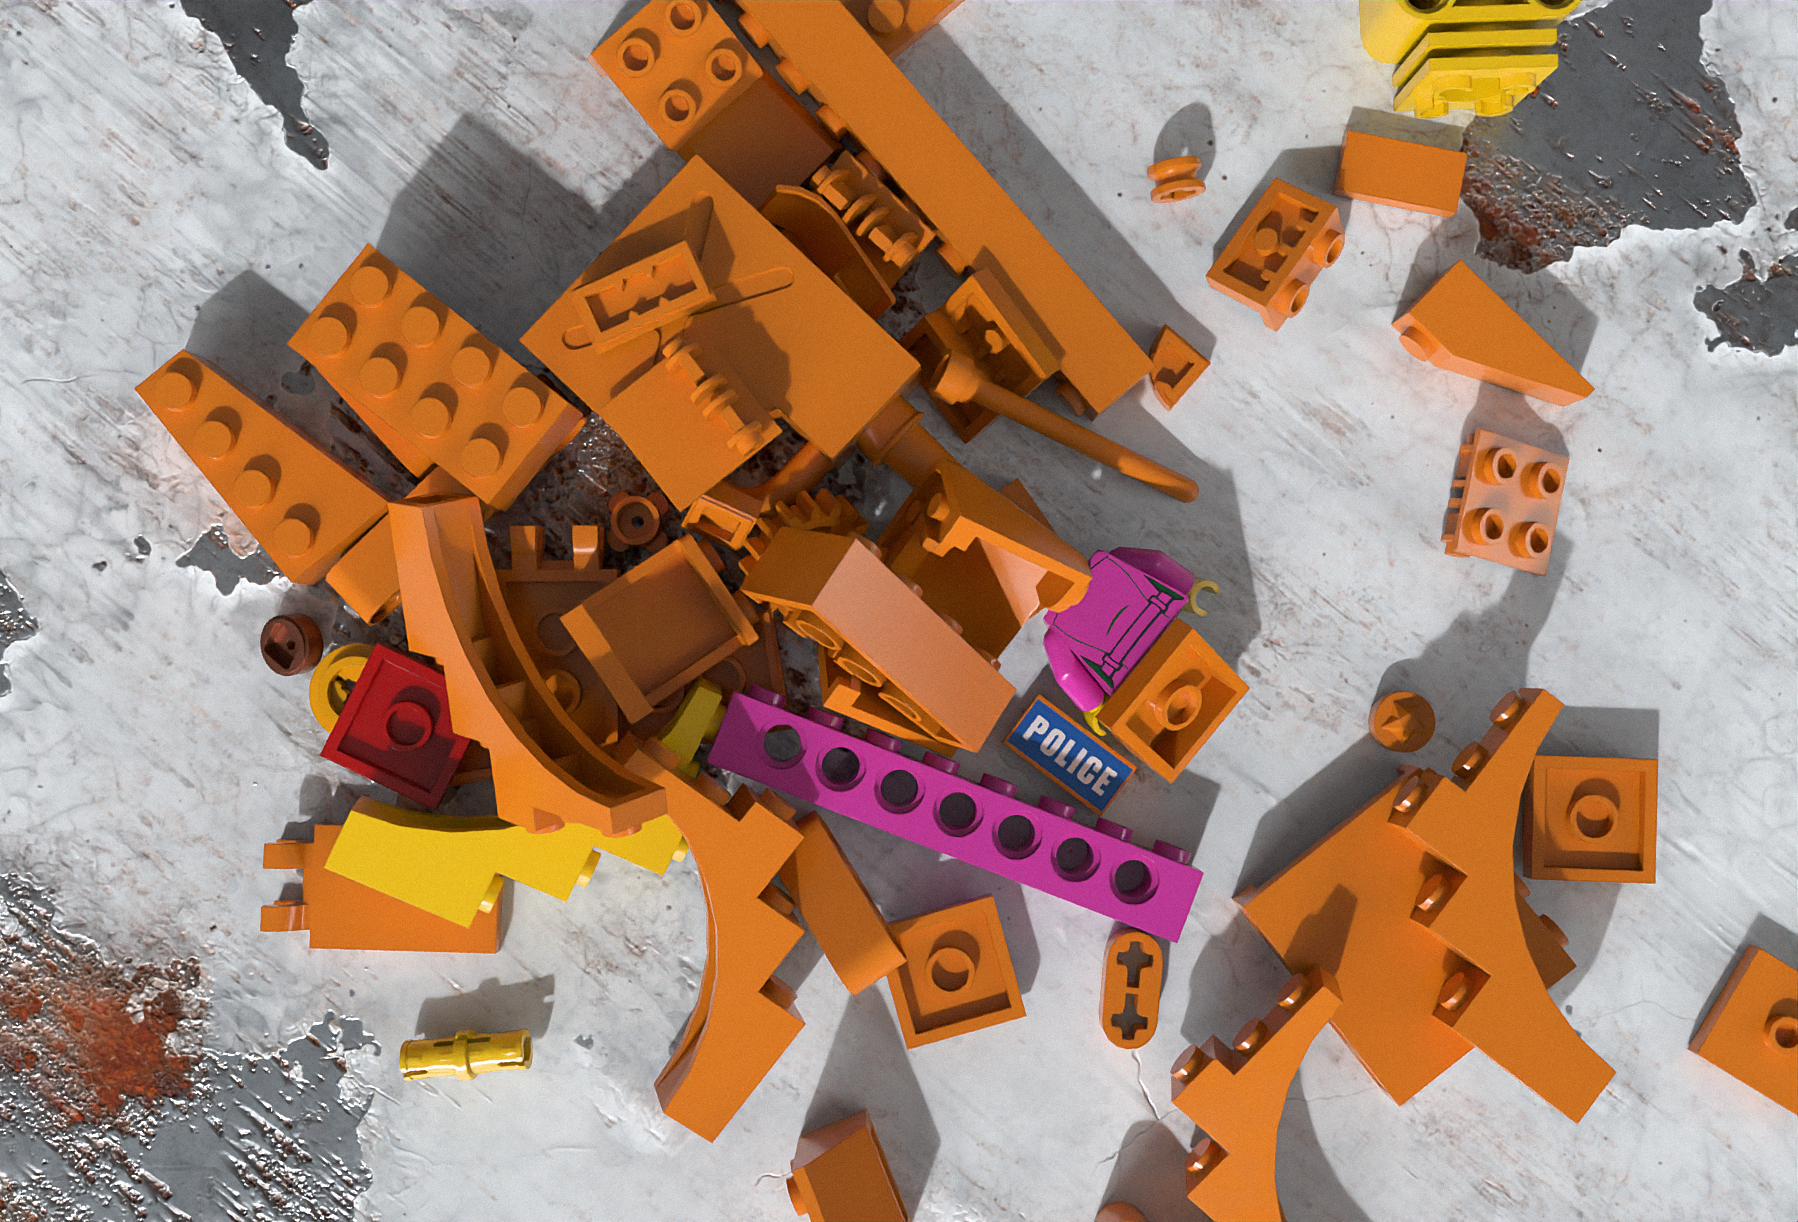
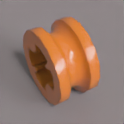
(1176, 179)

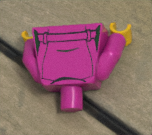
(1117, 622)

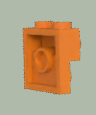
(1173, 701)

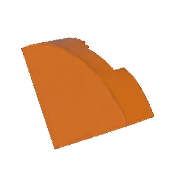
(1175, 366)

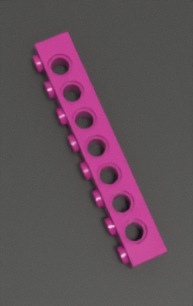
(1155, 905)

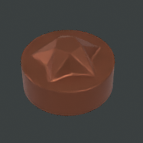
(291, 644)

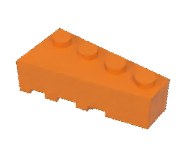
(271, 473)

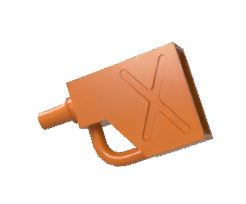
(775, 321)

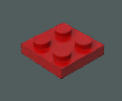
(399, 728)

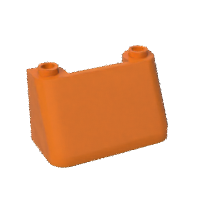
(975, 563)

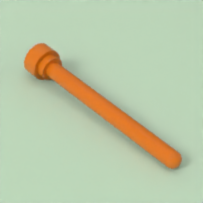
(960, 381)

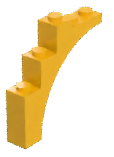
(452, 860)

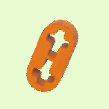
(1145, 988)

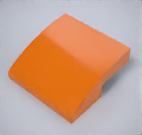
(992, 331)

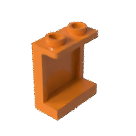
(661, 625)

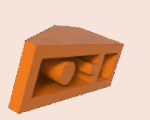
(1474, 333)

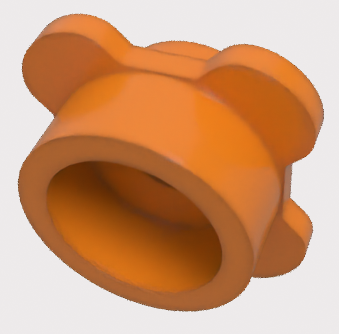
(625, 509)

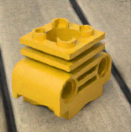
(1463, 50)

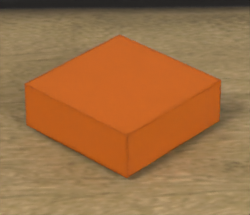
(723, 516)

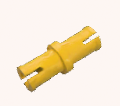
(466, 1054)

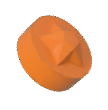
(1402, 721)

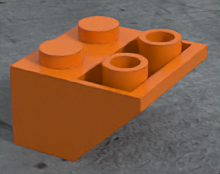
(844, 1175)

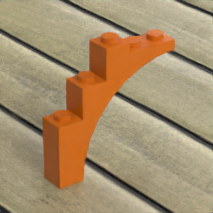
(456, 612)
(1474, 912)
(742, 1009)
(1241, 1099)

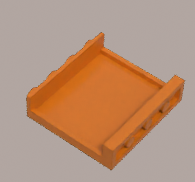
(1351, 913)

